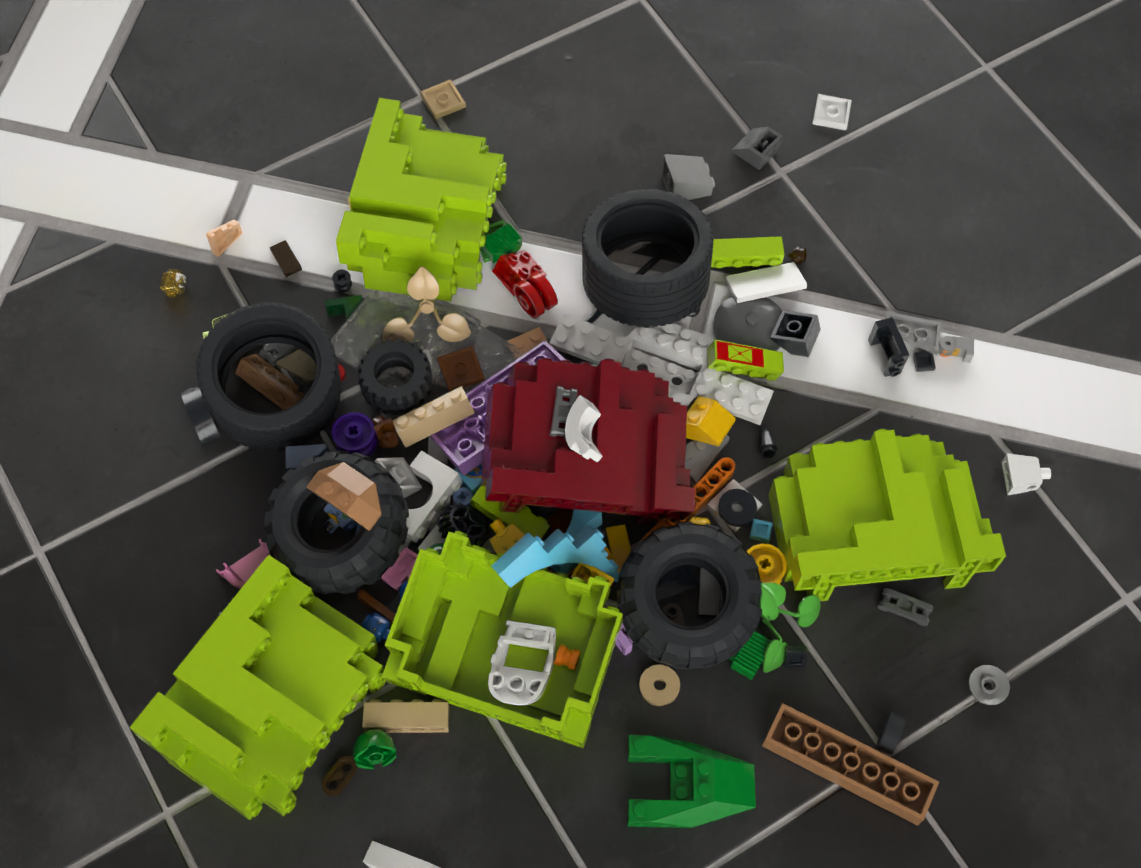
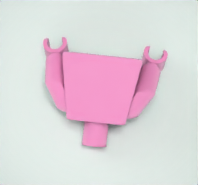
(243, 569)

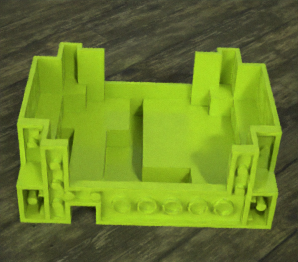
(419, 204)
(880, 515)
(460, 609)
(262, 692)

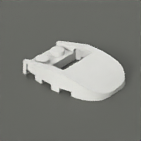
(515, 684)

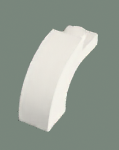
(579, 428)

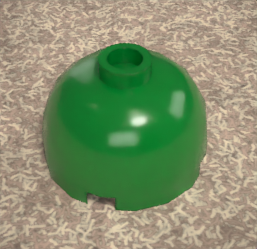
(374, 748)

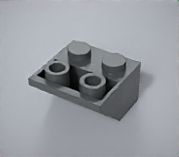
(758, 146)

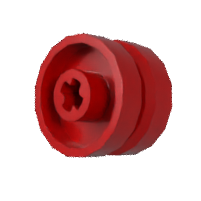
(535, 294)

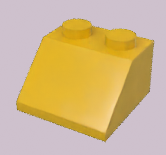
(708, 421)

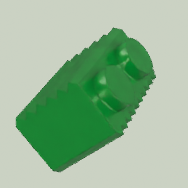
(502, 242)
(750, 656)

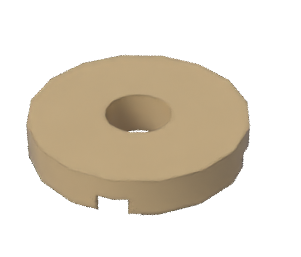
(668, 677)

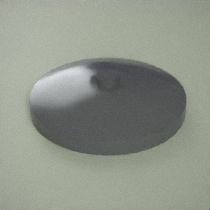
(747, 322)

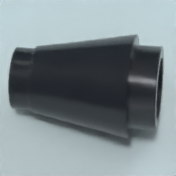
(767, 445)

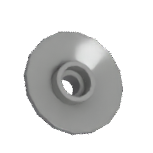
(995, 679)

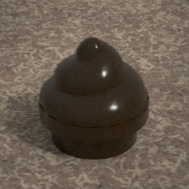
(798, 255)

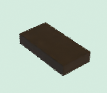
(285, 258)

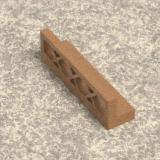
(269, 384)

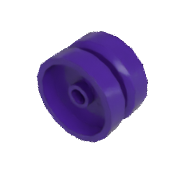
(354, 434)

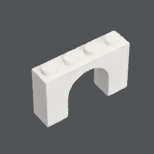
(444, 484)

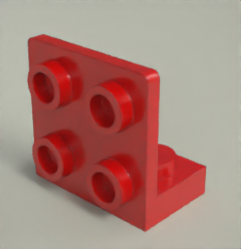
(515, 267)

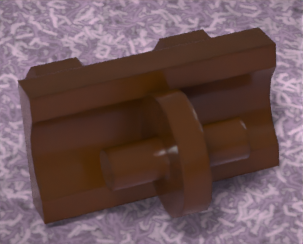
(385, 432)

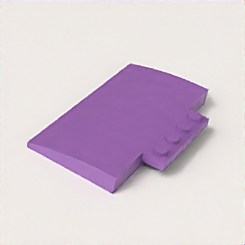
(465, 439)

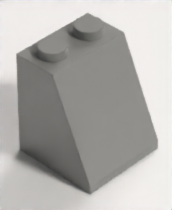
(687, 176)

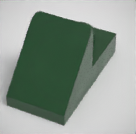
(343, 305)

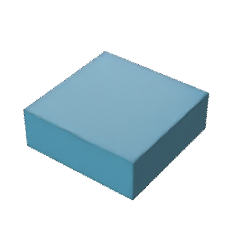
(761, 530)

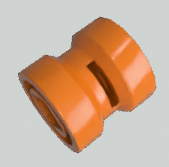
(567, 657)

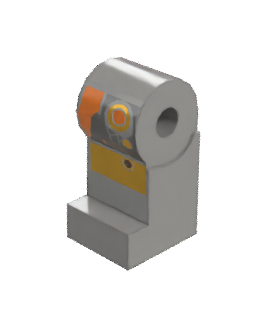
(957, 347)

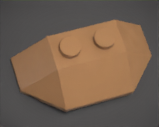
(348, 493)

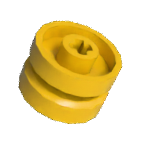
(770, 562)

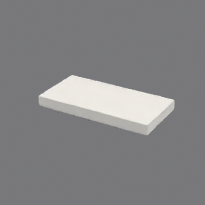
(765, 282)

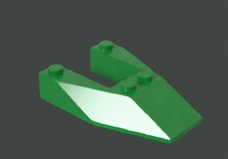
(702, 784)

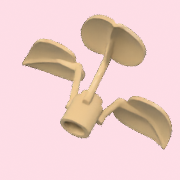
(425, 288)

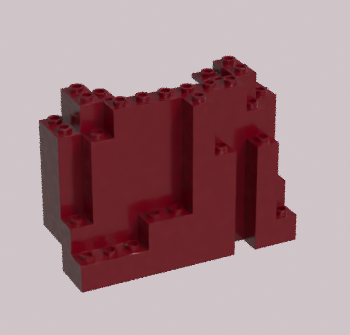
(637, 435)

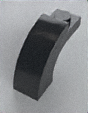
(200, 415)

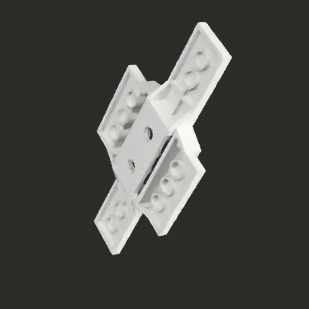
(672, 343)

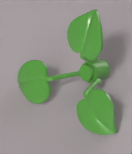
(772, 597)

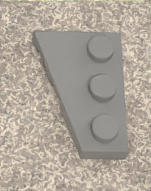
(918, 331)
(700, 457)

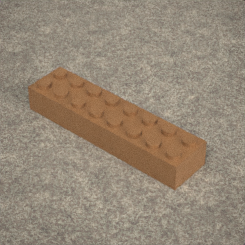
(851, 764)

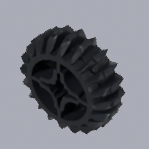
(466, 520)

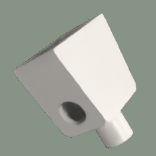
(1023, 473)

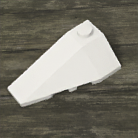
(385, 857)

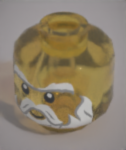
(173, 282)

